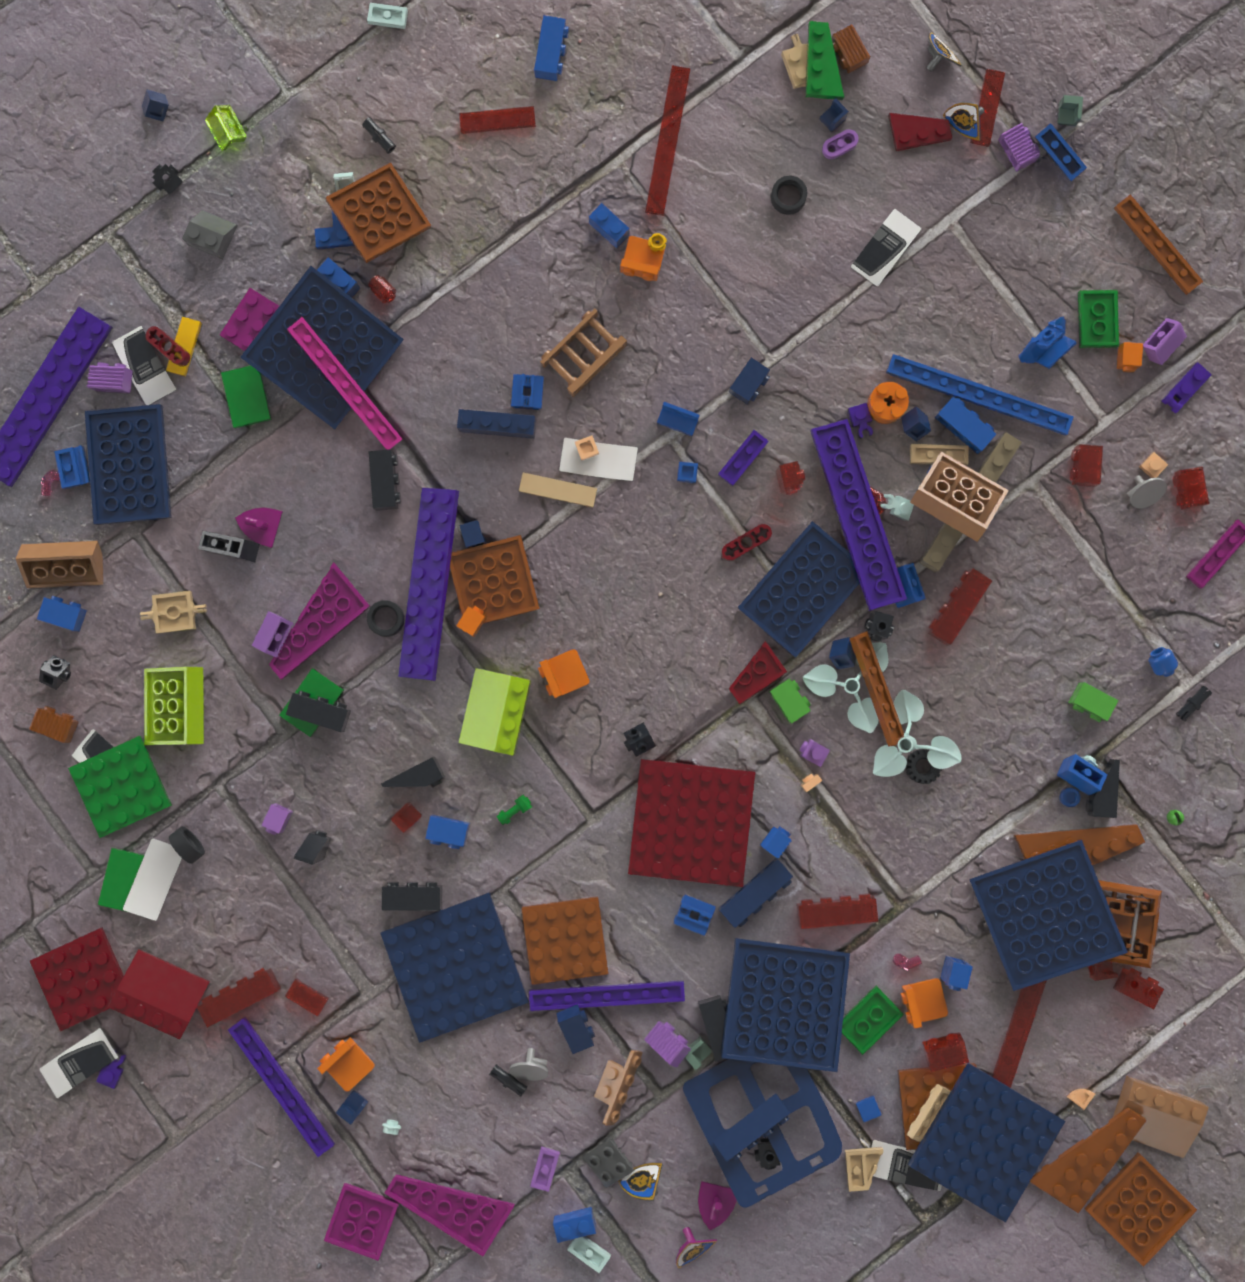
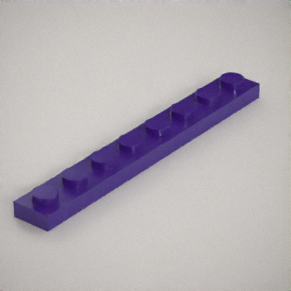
(607, 995)
(281, 1087)

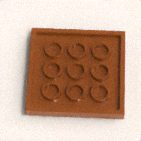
(378, 212)
(494, 579)
(565, 940)
(915, 1090)
(1140, 1209)

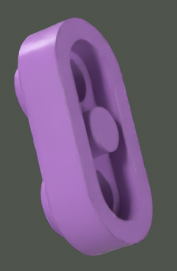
(839, 145)

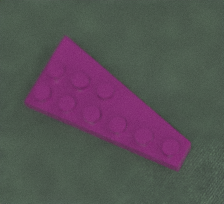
(324, 616)
(461, 1214)

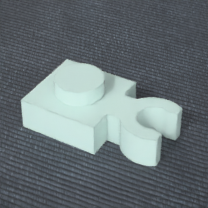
(899, 506)

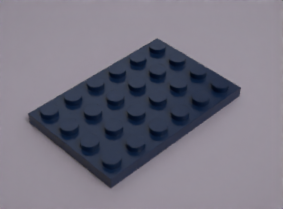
(128, 464)
(802, 589)

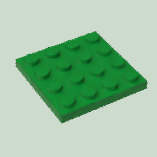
(120, 786)

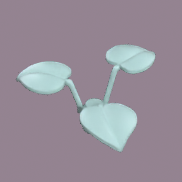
(823, 680)
(942, 752)

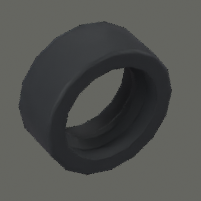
(789, 180)
(371, 618)
(186, 845)

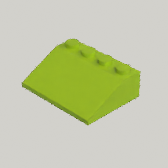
(173, 706)
(495, 711)

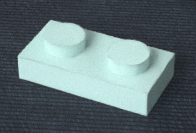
(387, 15)
(589, 1253)

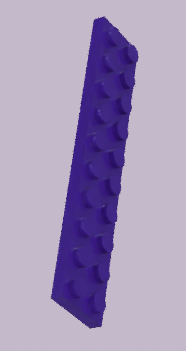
(49, 392)
(858, 515)
(428, 584)

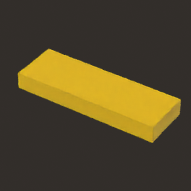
(187, 338)

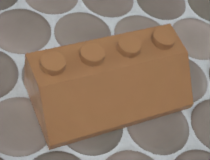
(61, 564)

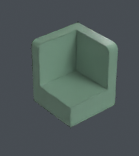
(1070, 110)
(698, 1052)

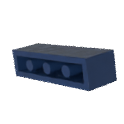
(496, 423)
(755, 893)
(751, 1127)

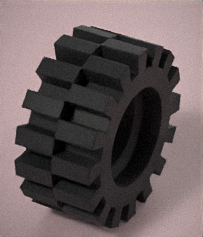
(912, 770)

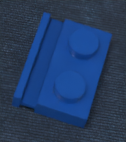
(72, 467)

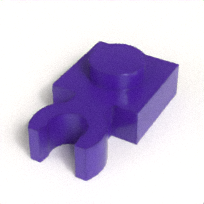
(860, 417)
(111, 1073)

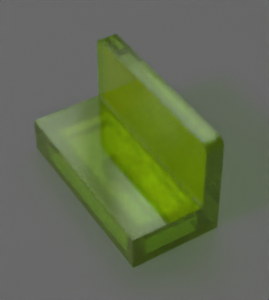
(225, 126)

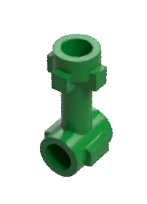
(522, 804)

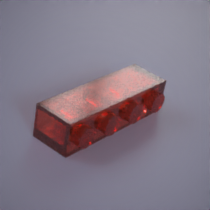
(959, 607)
(837, 912)
(238, 997)

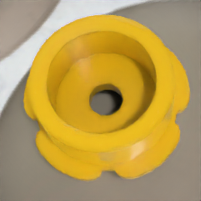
(652, 242)

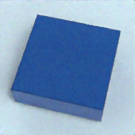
(687, 472)
(868, 1108)

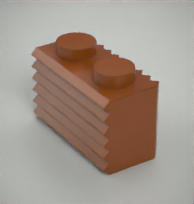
(850, 49)
(53, 724)

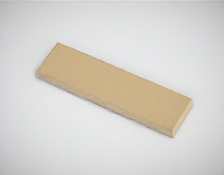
(558, 490)

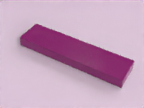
(1218, 555)

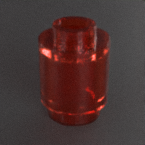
(382, 289)

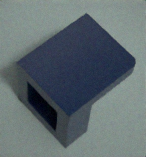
(155, 105)
(834, 116)
(916, 424)
(472, 534)
(842, 654)
(352, 1107)

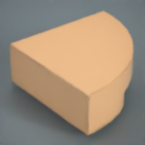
(1081, 1097)

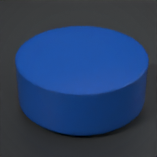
(1070, 797)

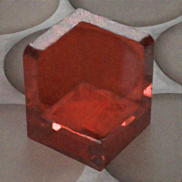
(406, 817)
(1102, 971)

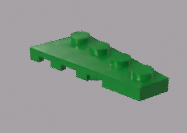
(822, 68)

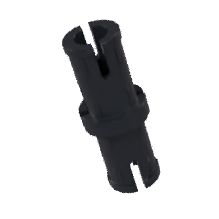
(386, 143)
(1194, 703)
(508, 1080)

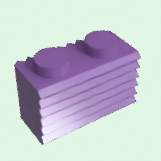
(1019, 147)
(1164, 341)
(110, 378)
(272, 634)
(667, 1043)

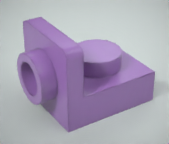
(813, 752)

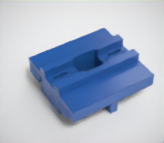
(536, 386)
(697, 925)

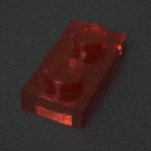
(307, 997)

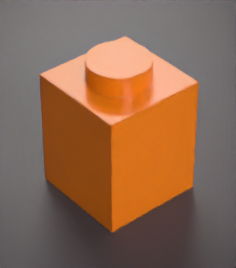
(1129, 356)
(471, 620)

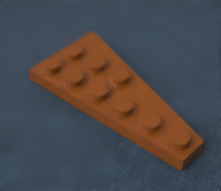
(1099, 842)
(1085, 1165)

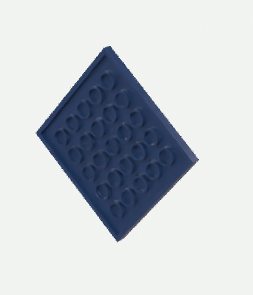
(343, 325)
(1048, 915)
(454, 967)
(785, 1005)
(986, 1142)

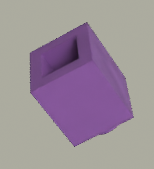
(276, 819)

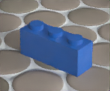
(551, 48)
(1060, 152)
(965, 425)

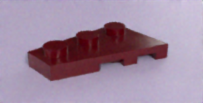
(918, 131)
(757, 675)

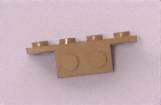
(615, 1085)

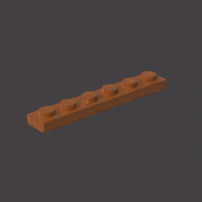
(1158, 244)
(877, 688)

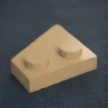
(861, 1166)

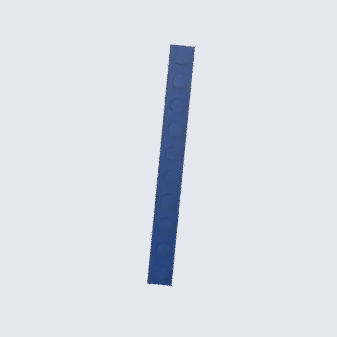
(979, 394)

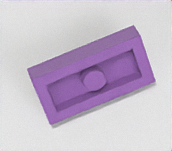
(545, 1169)

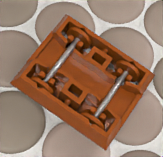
(1135, 921)

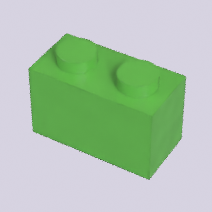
(790, 700)
(1092, 701)

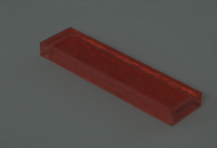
(989, 102)
(497, 120)

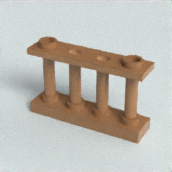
(588, 371)

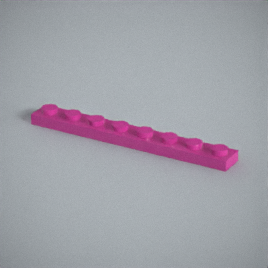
(344, 383)

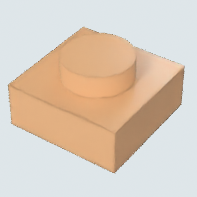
(586, 448)
(1153, 465)
(810, 781)

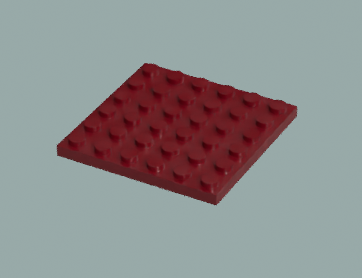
(691, 823)

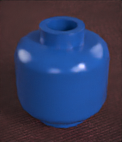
(1163, 662)

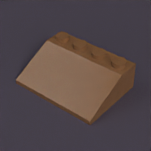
(959, 496)
(1170, 1117)

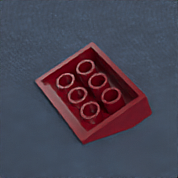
(158, 994)

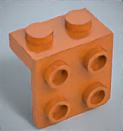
(641, 260)
(564, 673)
(924, 1002)
(347, 1064)

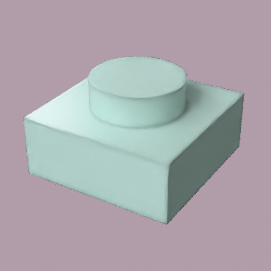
(343, 179)

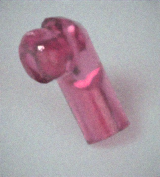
(47, 480)
(906, 963)

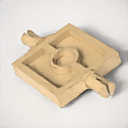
(796, 62)
(173, 612)

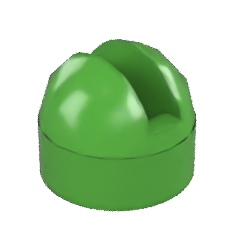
(1171, 818)

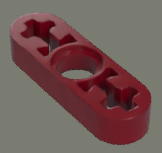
(160, 345)
(761, 539)

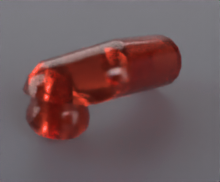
(879, 499)

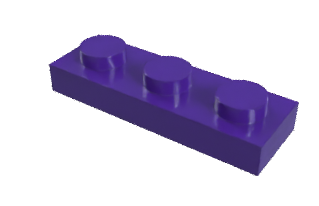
(743, 458)

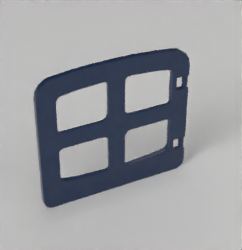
(792, 1170)

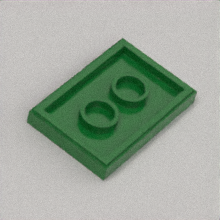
(1098, 319)
(245, 396)
(316, 685)
(119, 878)
(870, 1019)

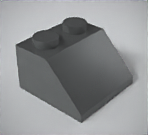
(209, 234)

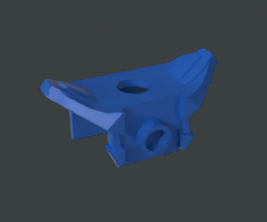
(1048, 345)

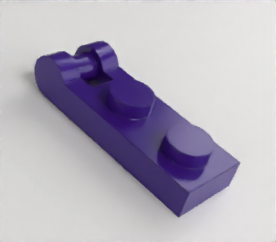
(1186, 387)

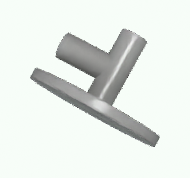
(1146, 492)
(532, 1069)

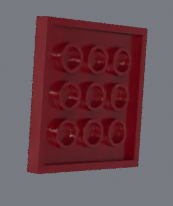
(78, 978)

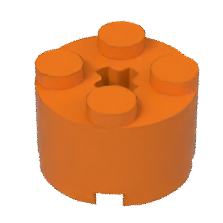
(897, 398)

